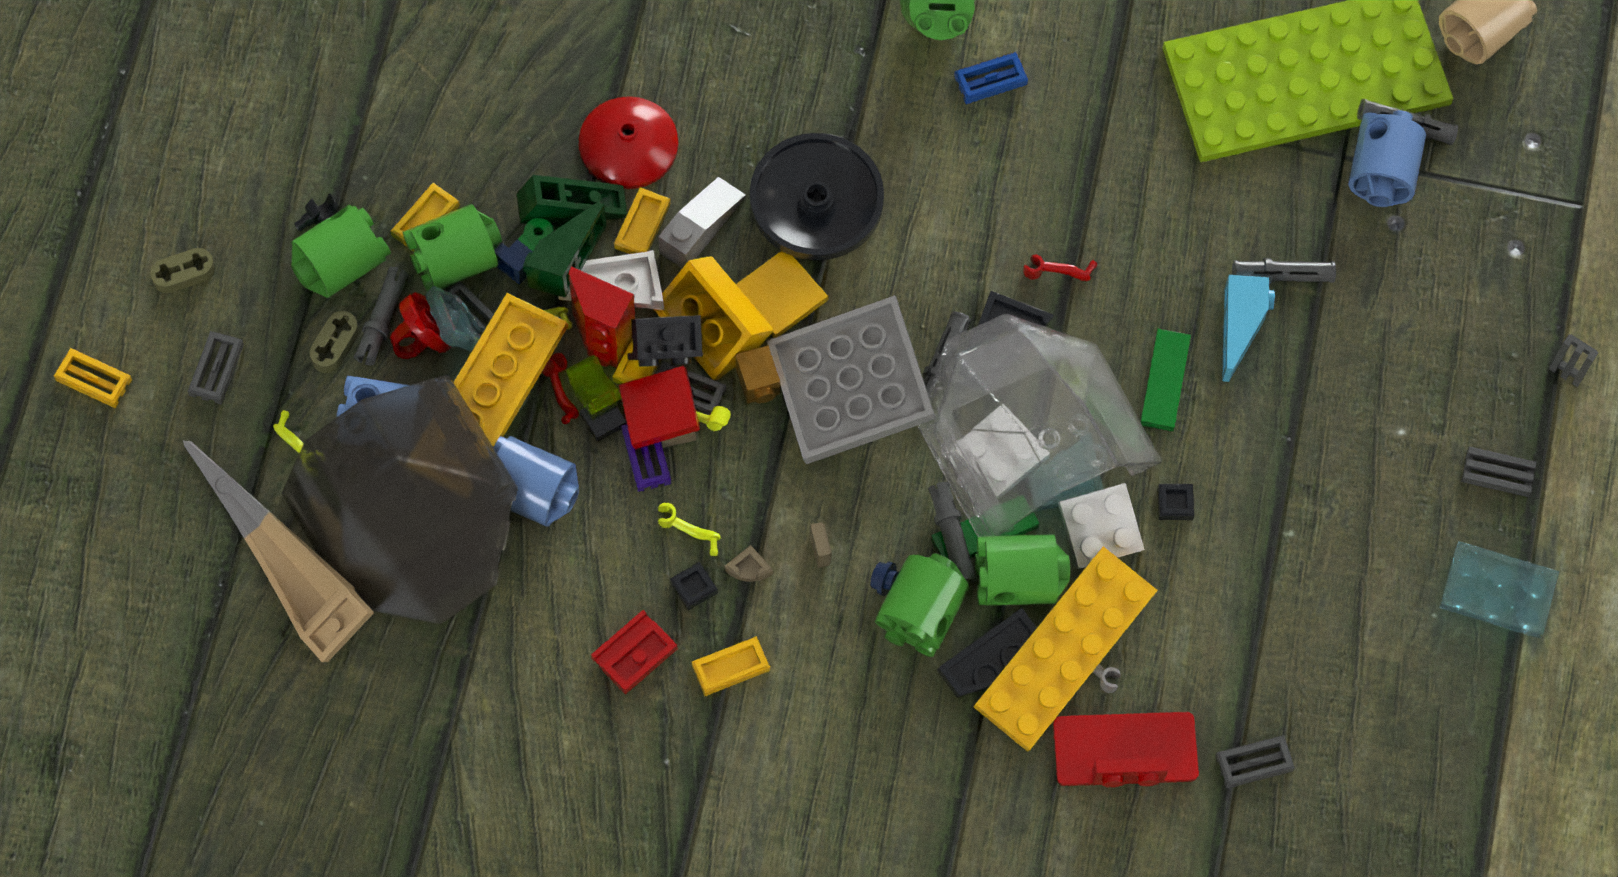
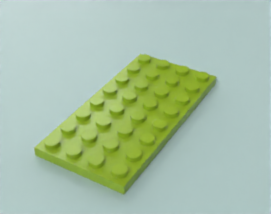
(1303, 74)

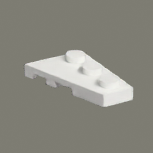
(631, 272)

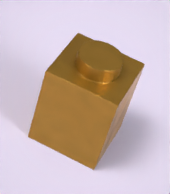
(758, 375)

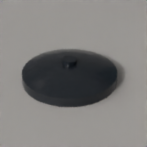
(816, 196)

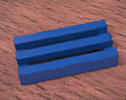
(993, 89)

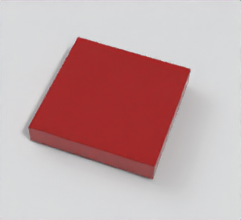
(659, 407)

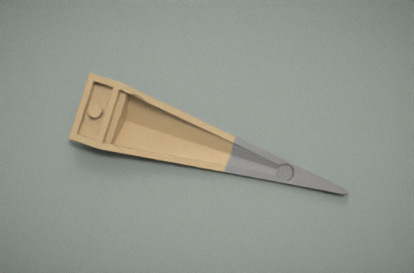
(312, 592)

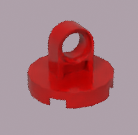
(419, 325)

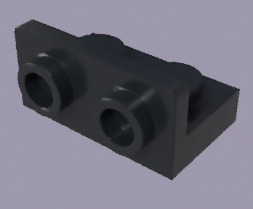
(666, 338)

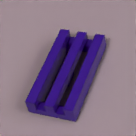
(652, 480)

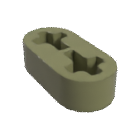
(182, 270)
(340, 345)

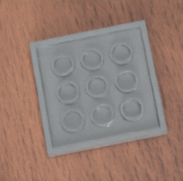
(851, 380)

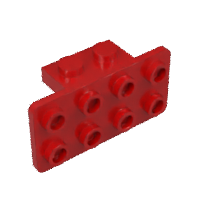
(1125, 749)

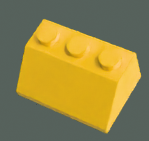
(727, 316)

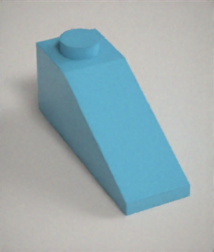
(1245, 310)

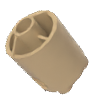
(1483, 26)

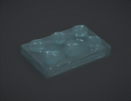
(1499, 589)

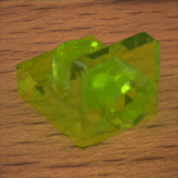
(592, 385)

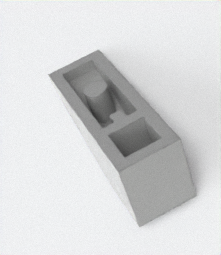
(699, 222)

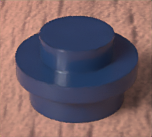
(883, 577)

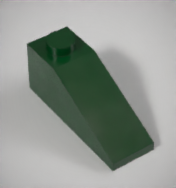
(563, 199)
(564, 248)

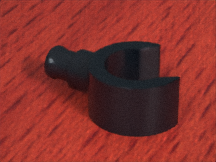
(317, 214)

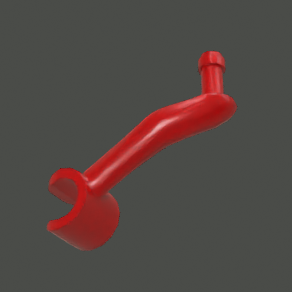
(1061, 268)
(555, 365)

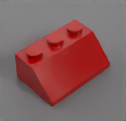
(602, 316)

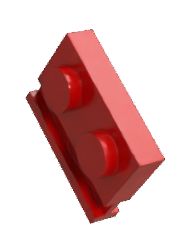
(634, 652)

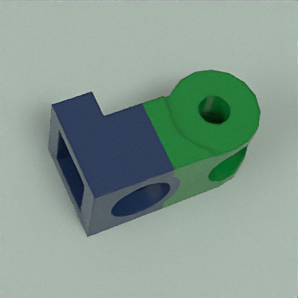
(512, 259)

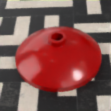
(633, 158)

